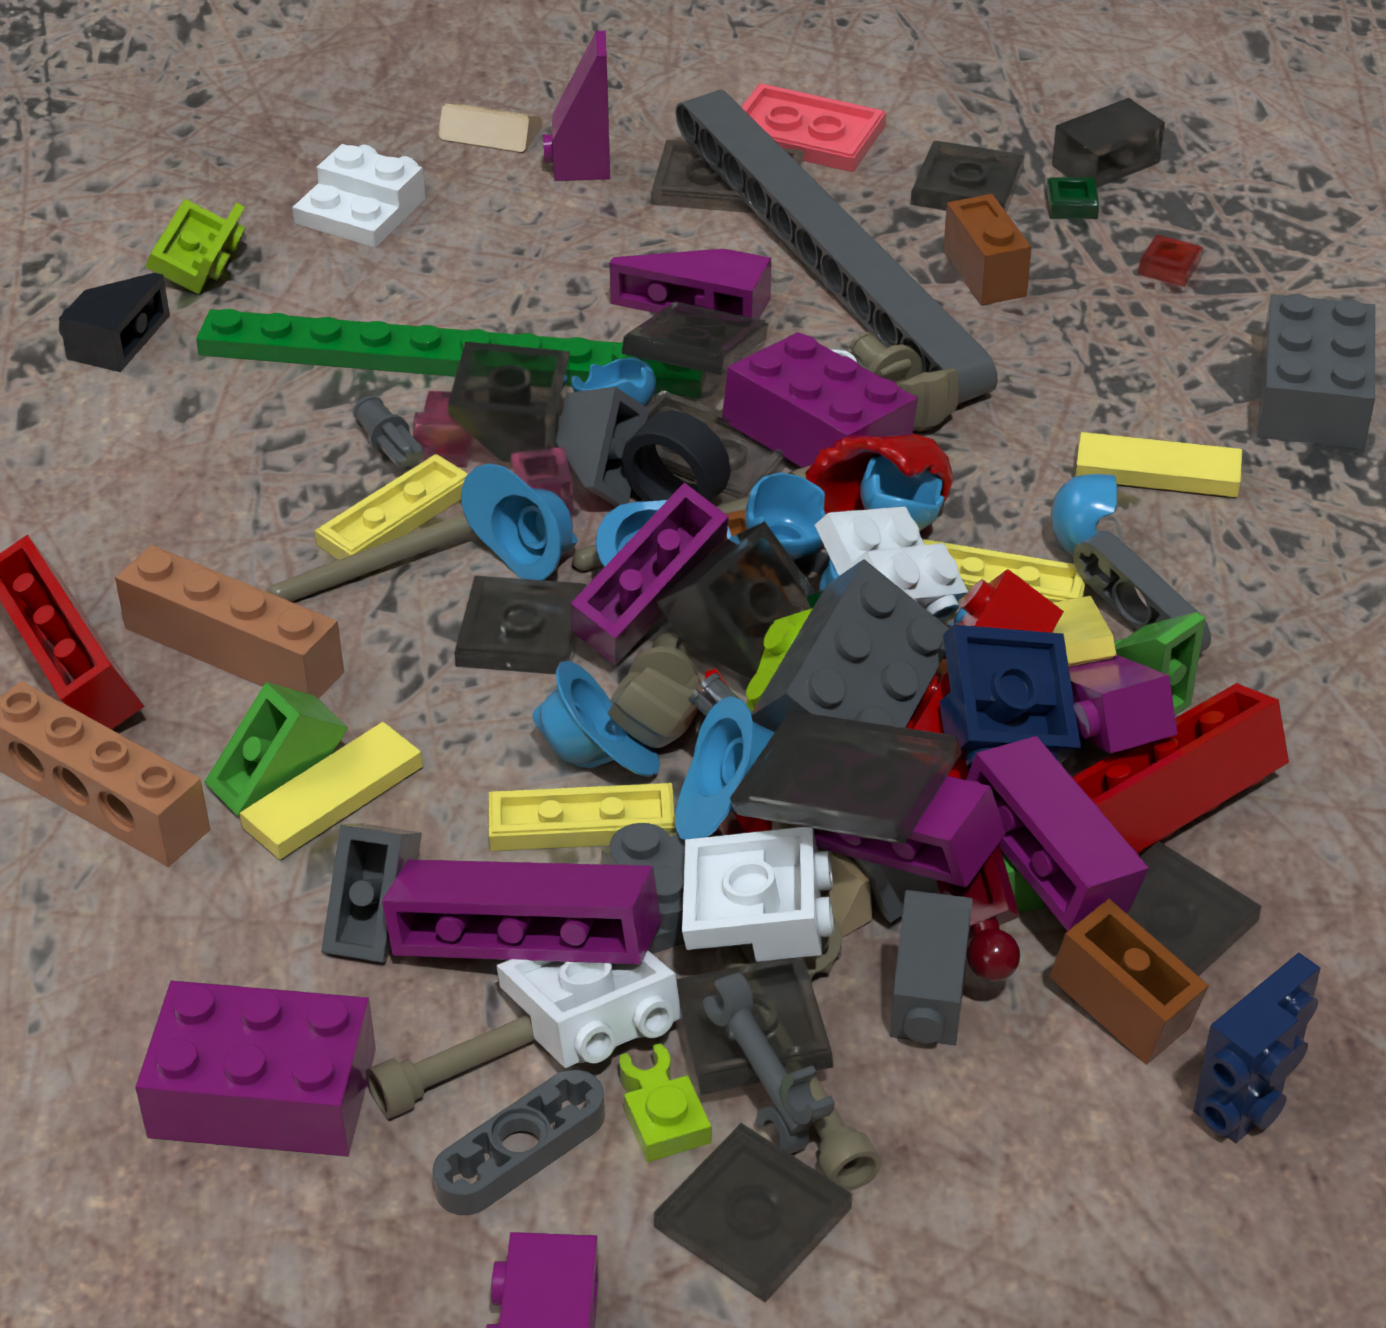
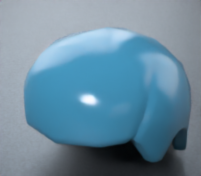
(626, 374)
(888, 488)
(1080, 506)
(790, 510)

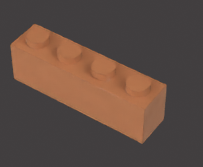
(229, 623)

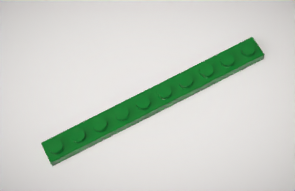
(400, 347)

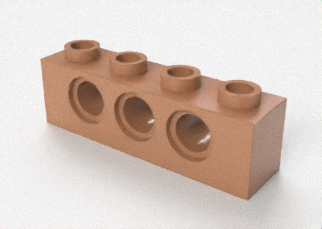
(100, 775)

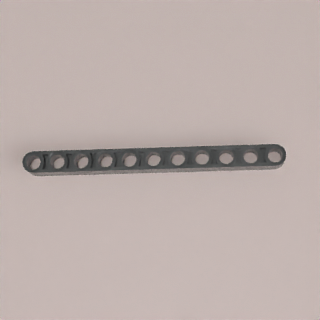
(831, 241)

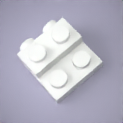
(361, 195)
(894, 547)
(758, 892)
(592, 1007)

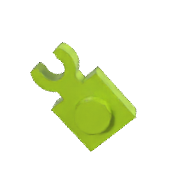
(662, 1110)

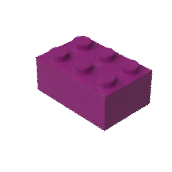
(809, 397)
(257, 1068)

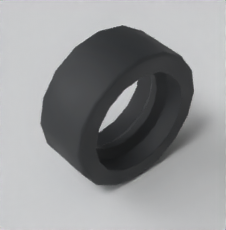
(690, 440)

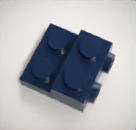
(1008, 690)
(1255, 1050)

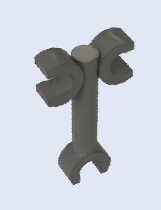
(793, 1102)

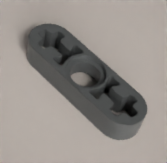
(1116, 571)
(510, 1169)

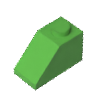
(1170, 648)
(273, 744)

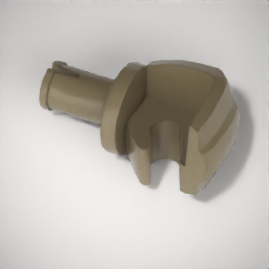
(901, 364)
(656, 692)

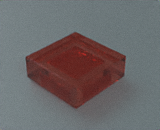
(1170, 260)

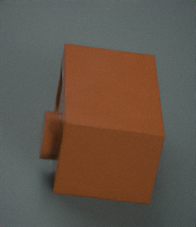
(987, 249)
(1128, 981)

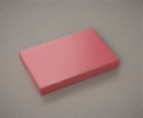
(824, 128)

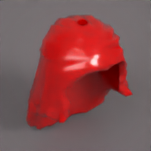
(842, 467)

